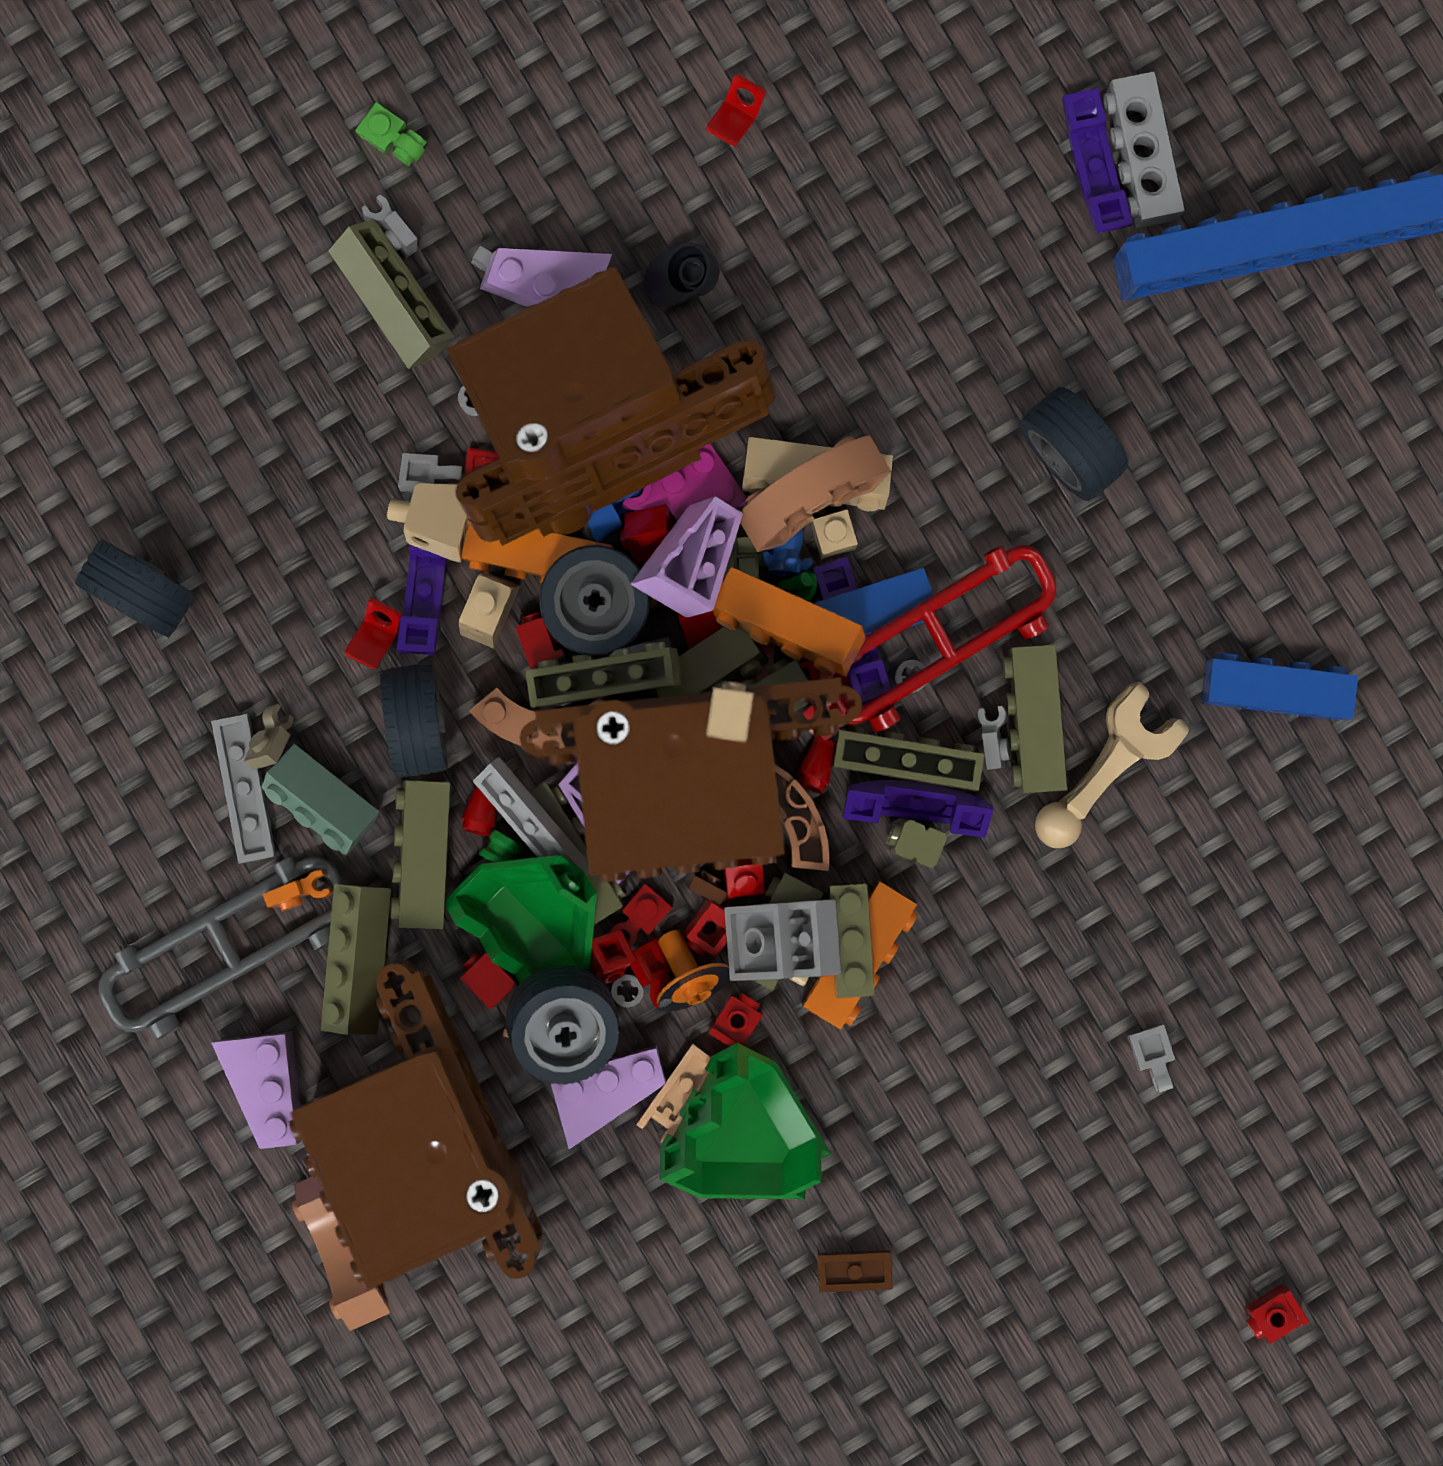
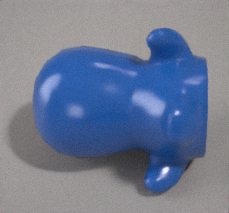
(785, 559)

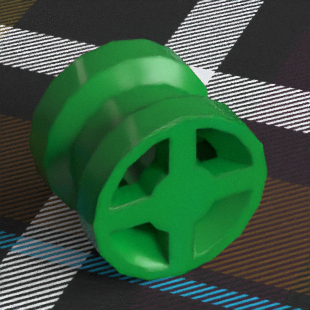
(500, 848)

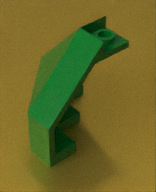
(528, 913)
(743, 1134)

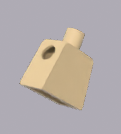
(432, 519)
(487, 609)

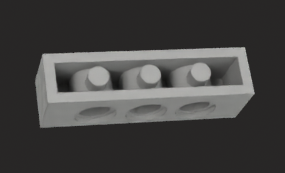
(1142, 95)

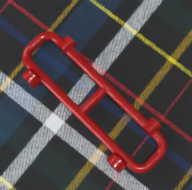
(1028, 620)

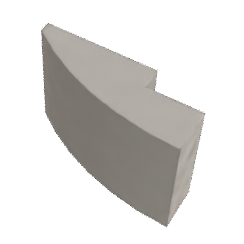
(783, 940)

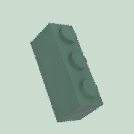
(319, 800)

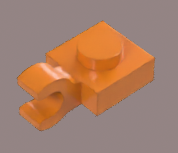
(290, 895)

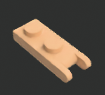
(672, 1096)

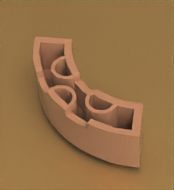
(833, 476)
(508, 718)
(802, 824)
(350, 1299)

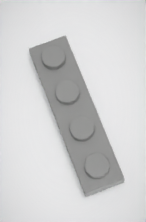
(243, 790)
(526, 814)

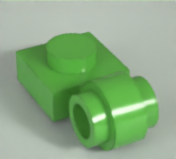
(385, 129)

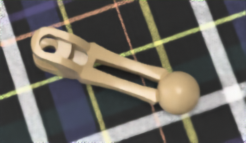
(1128, 741)

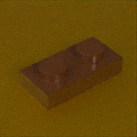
(854, 1271)

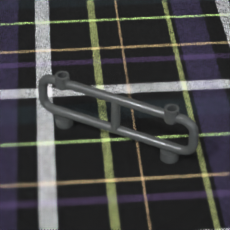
(162, 1018)

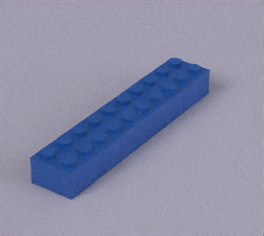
(1280, 236)

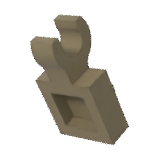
(269, 744)

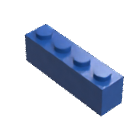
(882, 601)
(1279, 688)

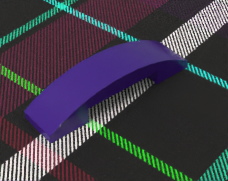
(1094, 161)
(422, 603)
(868, 673)
(918, 801)

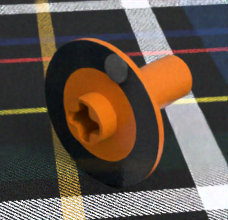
(692, 982)

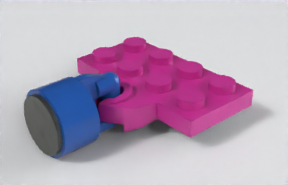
(678, 491)

